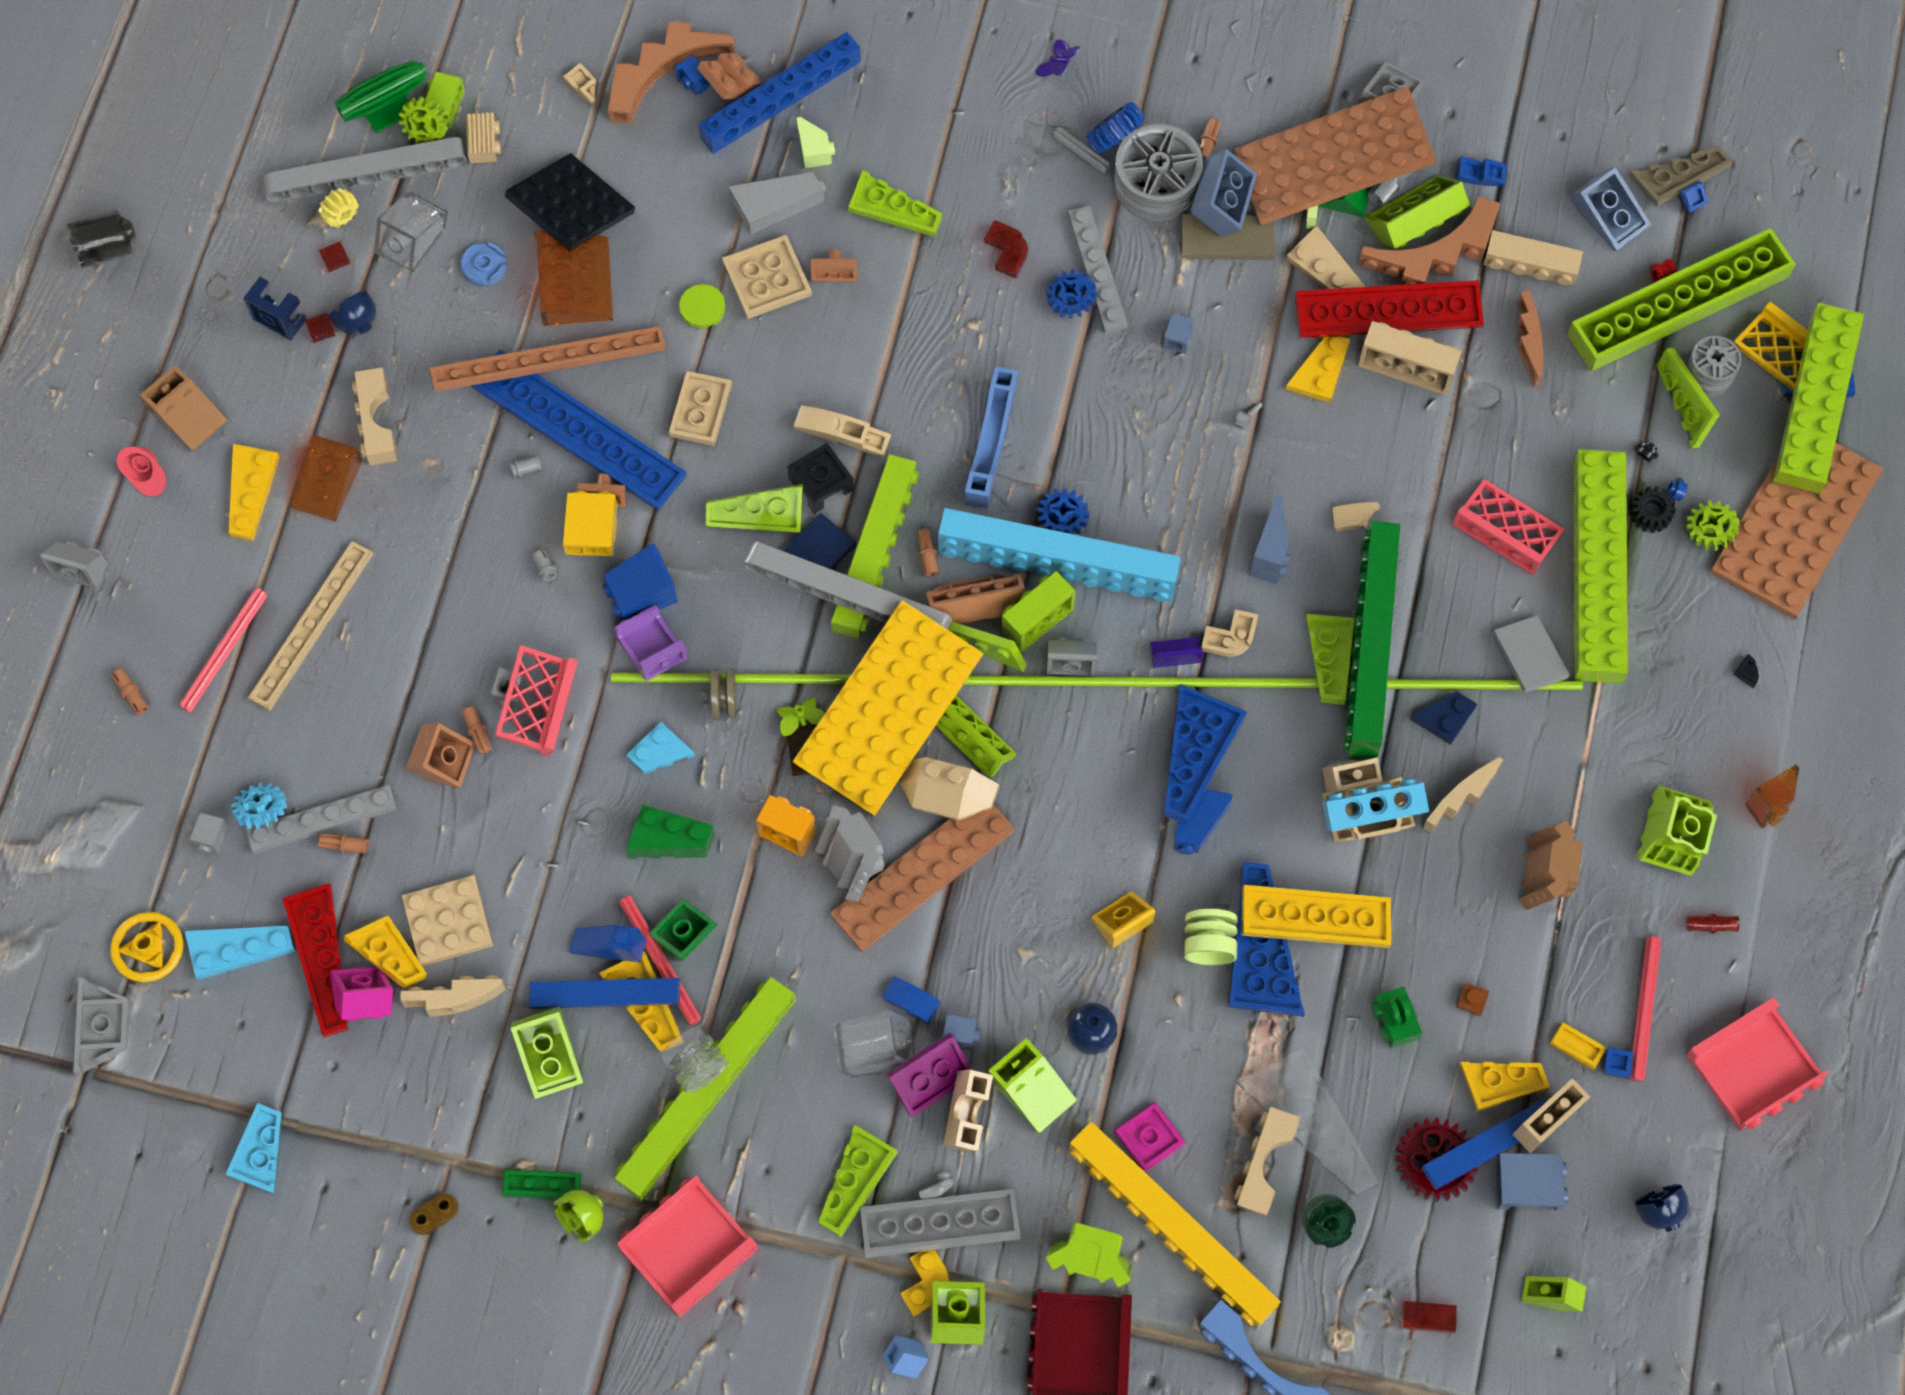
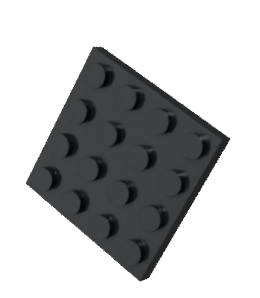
(569, 202)

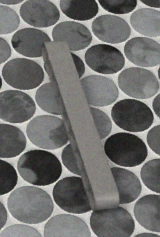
(364, 169)
(831, 584)

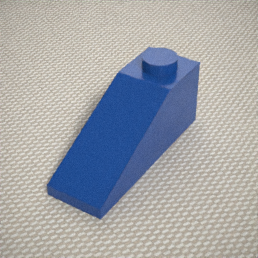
(609, 942)

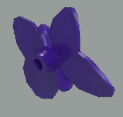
(1058, 64)

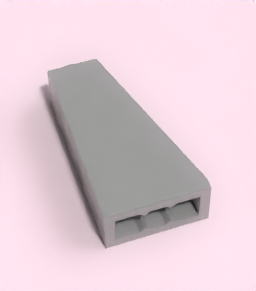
(776, 199)

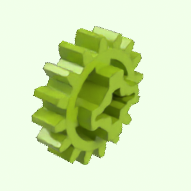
(423, 120)
(1714, 521)

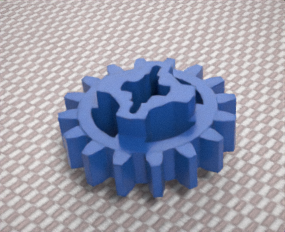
(1073, 301)
(1074, 514)

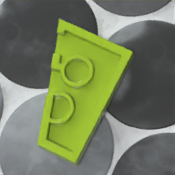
(992, 646)

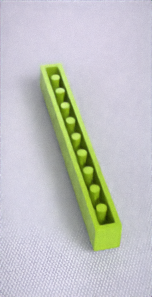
(689, 1110)

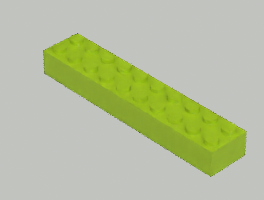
(1680, 299)
(1600, 566)

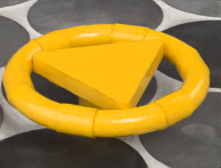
(146, 947)

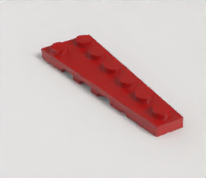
(317, 943)

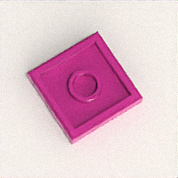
(1149, 1137)

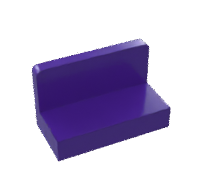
(1176, 652)

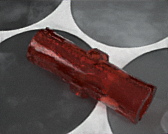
(1712, 923)

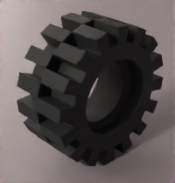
(1646, 520)

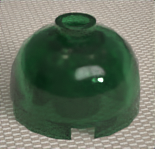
(1328, 1220)

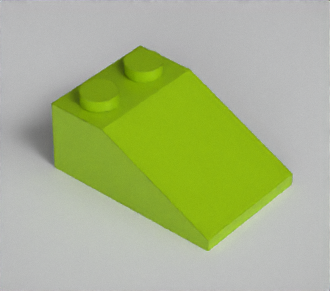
(546, 1052)

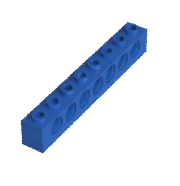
(779, 92)

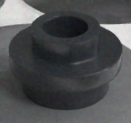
(1647, 451)

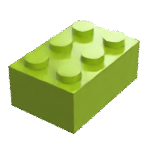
(1038, 611)

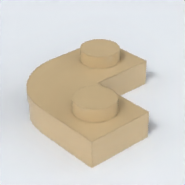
(1231, 642)

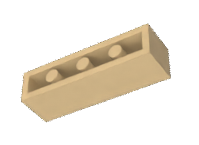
(1533, 258)

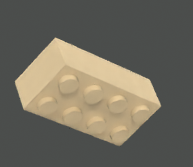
(1409, 358)

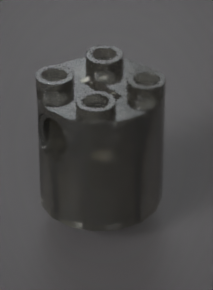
(101, 237)

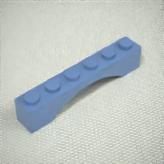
(992, 437)
(1226, 1330)

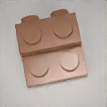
(729, 75)

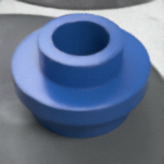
(1677, 489)

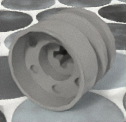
(1714, 364)

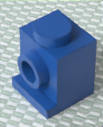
(691, 76)

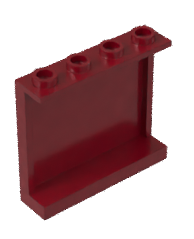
(1080, 1344)

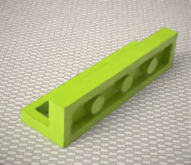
(971, 742)

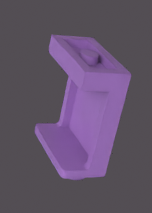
(650, 643)

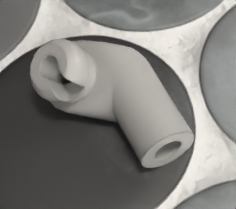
(938, 1189)

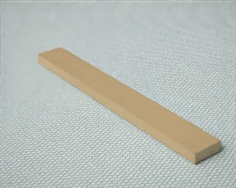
(310, 626)

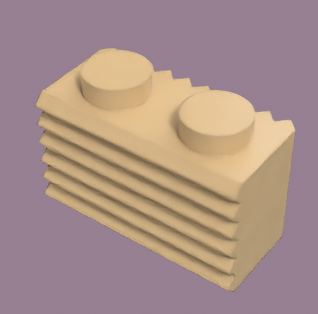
(482, 138)

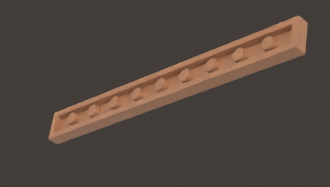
(547, 359)

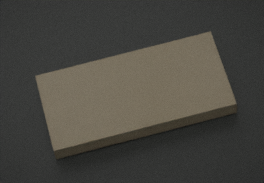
(1251, 242)

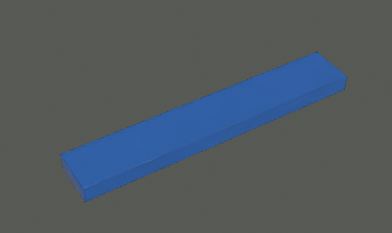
(605, 993)
(1477, 1150)

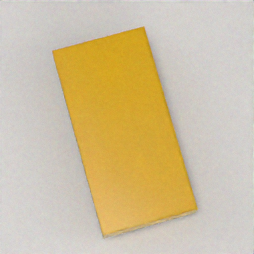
(1578, 1046)

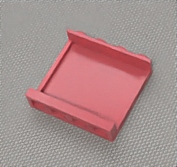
(1756, 1066)
(686, 1246)

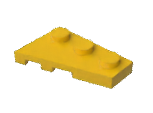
(1500, 1083)

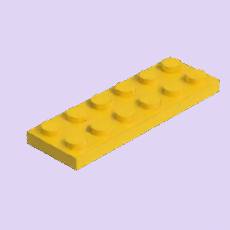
(1316, 916)

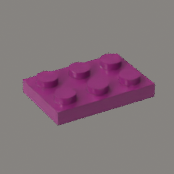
(928, 1074)

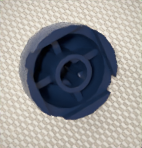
(355, 314)
(1092, 1028)
(1664, 1208)

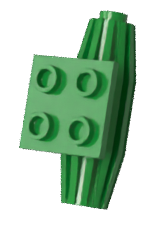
(382, 95)

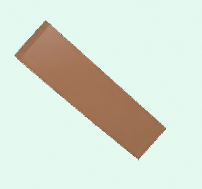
(1530, 344)

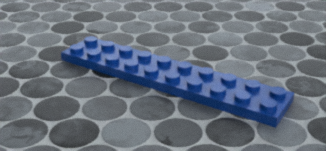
(587, 436)

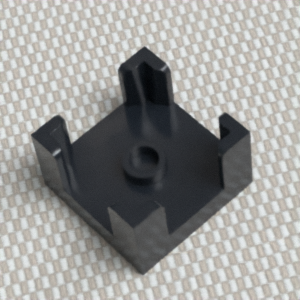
(821, 476)

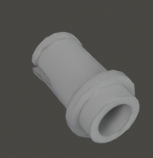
(525, 466)
(546, 569)

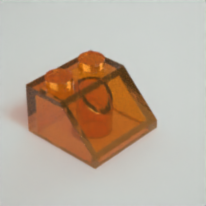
(1773, 798)

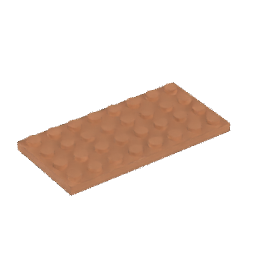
(1336, 155)
(1794, 533)

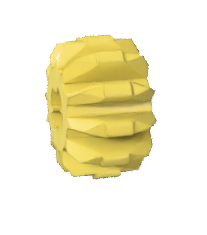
(338, 208)

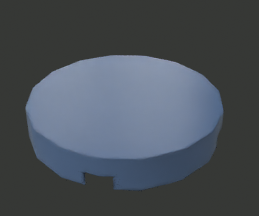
(484, 264)

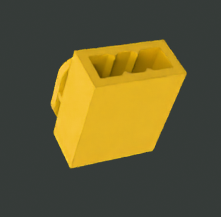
(590, 524)

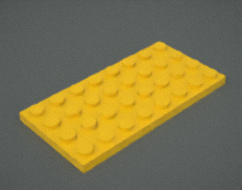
(888, 708)

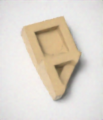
(582, 82)
(1353, 515)

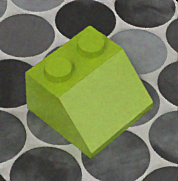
(957, 1313)

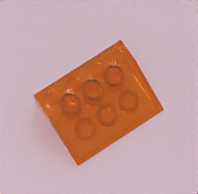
(574, 283)

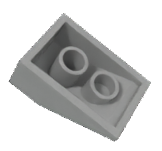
(1389, 79)

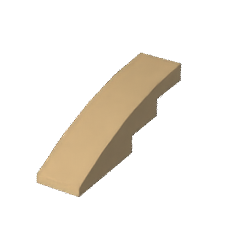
(1467, 790)

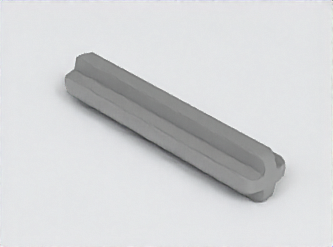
(1082, 149)

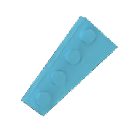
(230, 949)

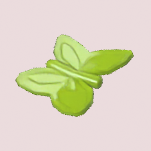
(792, 716)

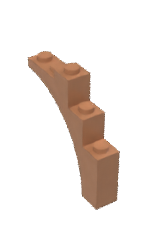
(657, 59)
(1414, 264)

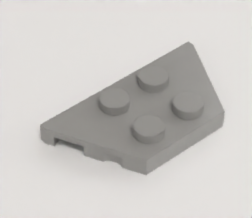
(100, 1026)

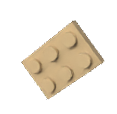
(700, 408)

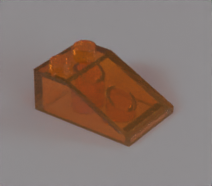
(325, 477)

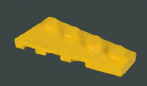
(250, 485)

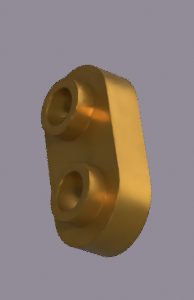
(434, 1215)

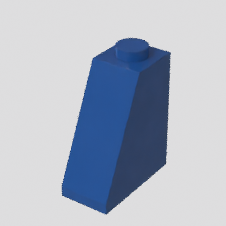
(1203, 821)

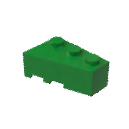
(667, 835)

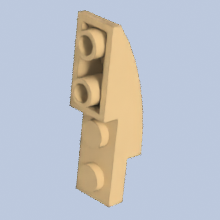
(843, 429)
(463, 996)

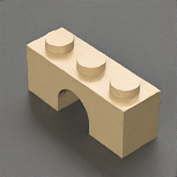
(962, 1127)

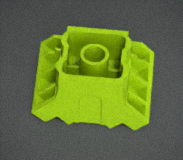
(1677, 831)
(1091, 1254)

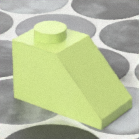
(814, 144)

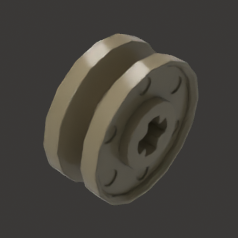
(723, 694)

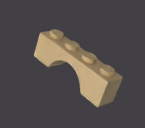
(372, 390)
(1278, 1130)

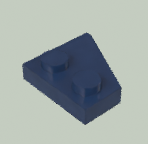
(1446, 716)

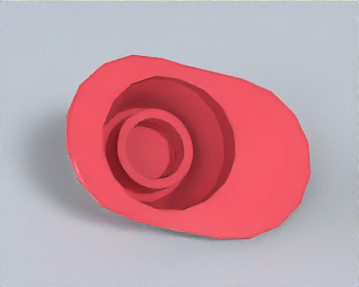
(142, 470)

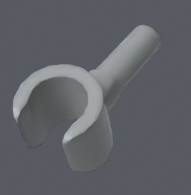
(1244, 419)

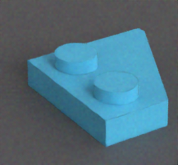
(658, 750)

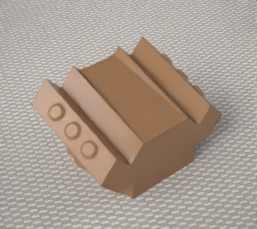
(1551, 865)

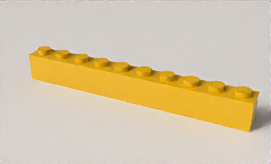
(1174, 1225)

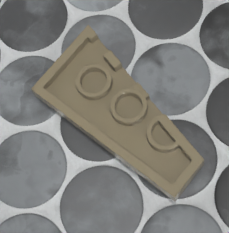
(1665, 181)

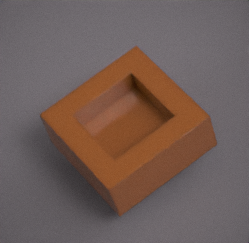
(1472, 999)

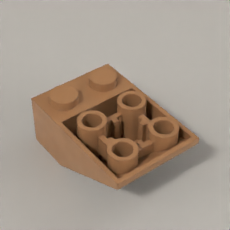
(183, 408)

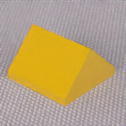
(1123, 918)

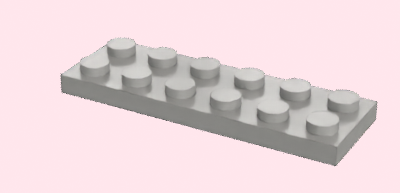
(940, 1223)

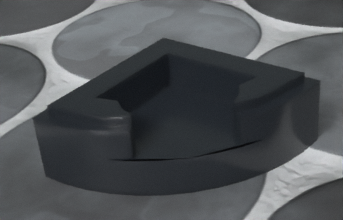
(1748, 671)

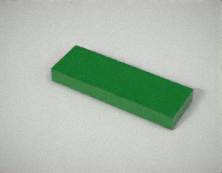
(539, 1183)

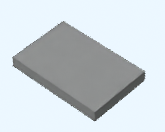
(1530, 654)

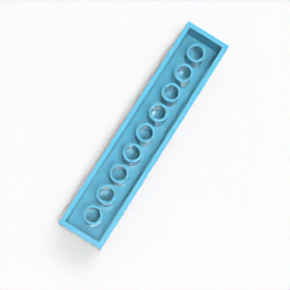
(1047, 551)

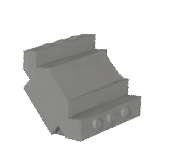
(850, 850)

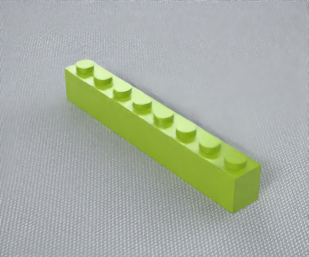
(878, 537)

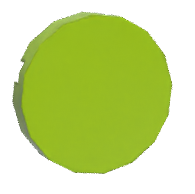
(702, 306)

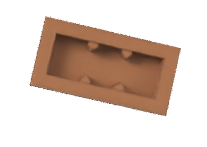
(834, 268)
(604, 484)

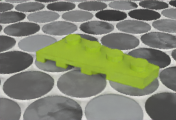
(883, 203)
(1688, 397)

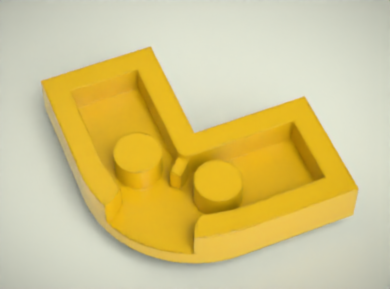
(929, 1269)

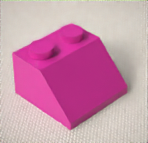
(361, 993)

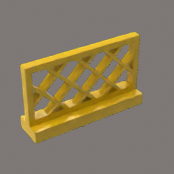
(1785, 327)

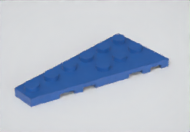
(1200, 742)
(1263, 967)

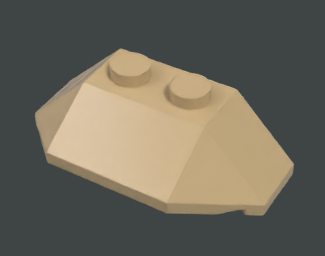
(947, 789)

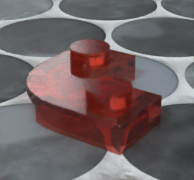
(1013, 246)

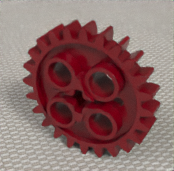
(1416, 1148)

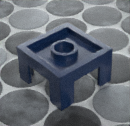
(270, 315)

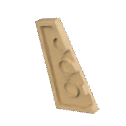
(1322, 262)

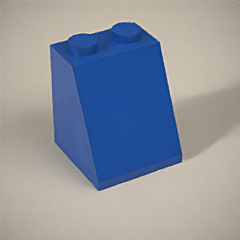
(640, 584)

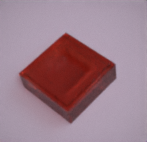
(334, 256)
(320, 327)

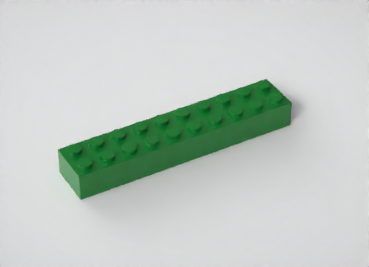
(1372, 641)

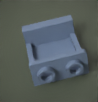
(1531, 1180)

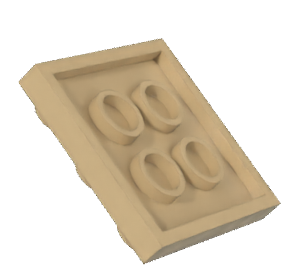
(767, 276)
(447, 920)

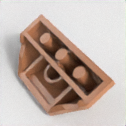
(977, 597)

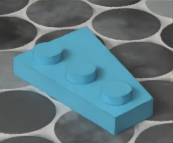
(258, 1150)

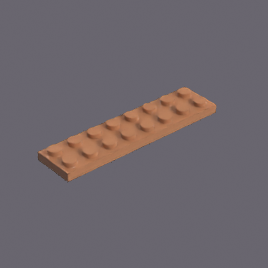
(920, 875)

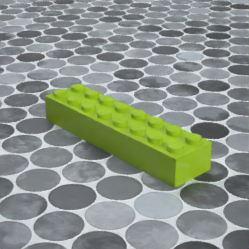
(1818, 398)

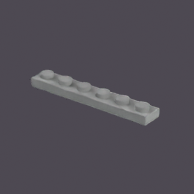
(1097, 267)
(322, 819)

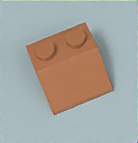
(441, 755)

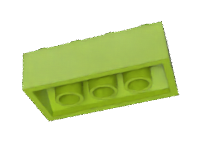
(1418, 211)

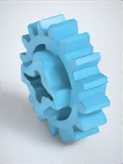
(259, 805)

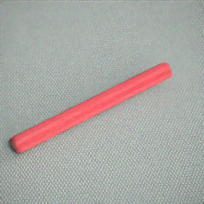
(223, 650)
(658, 957)
(1645, 1008)

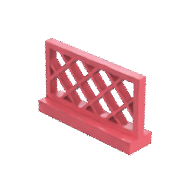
(1499, 537)
(556, 705)

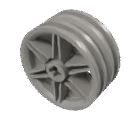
(1157, 172)

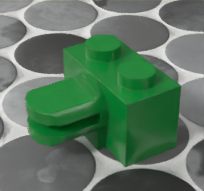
(1396, 1017)

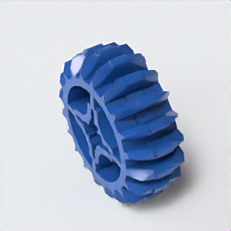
(1115, 127)

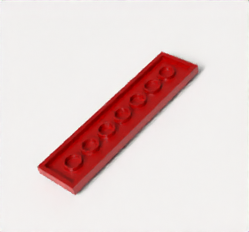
(1399, 306)

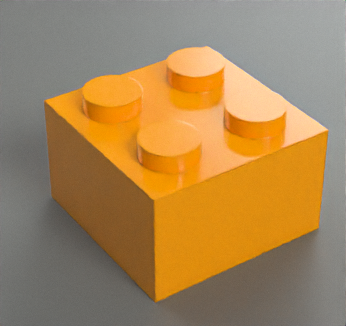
(786, 825)

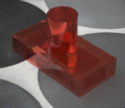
(1429, 1317)

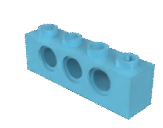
(1414, 803)

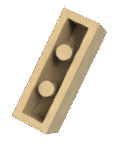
(1551, 1115)

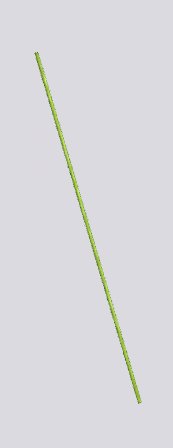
(1103, 681)

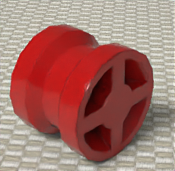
(1663, 270)

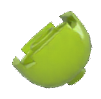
(580, 1213)

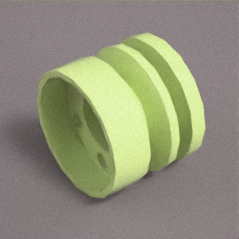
(1210, 937)

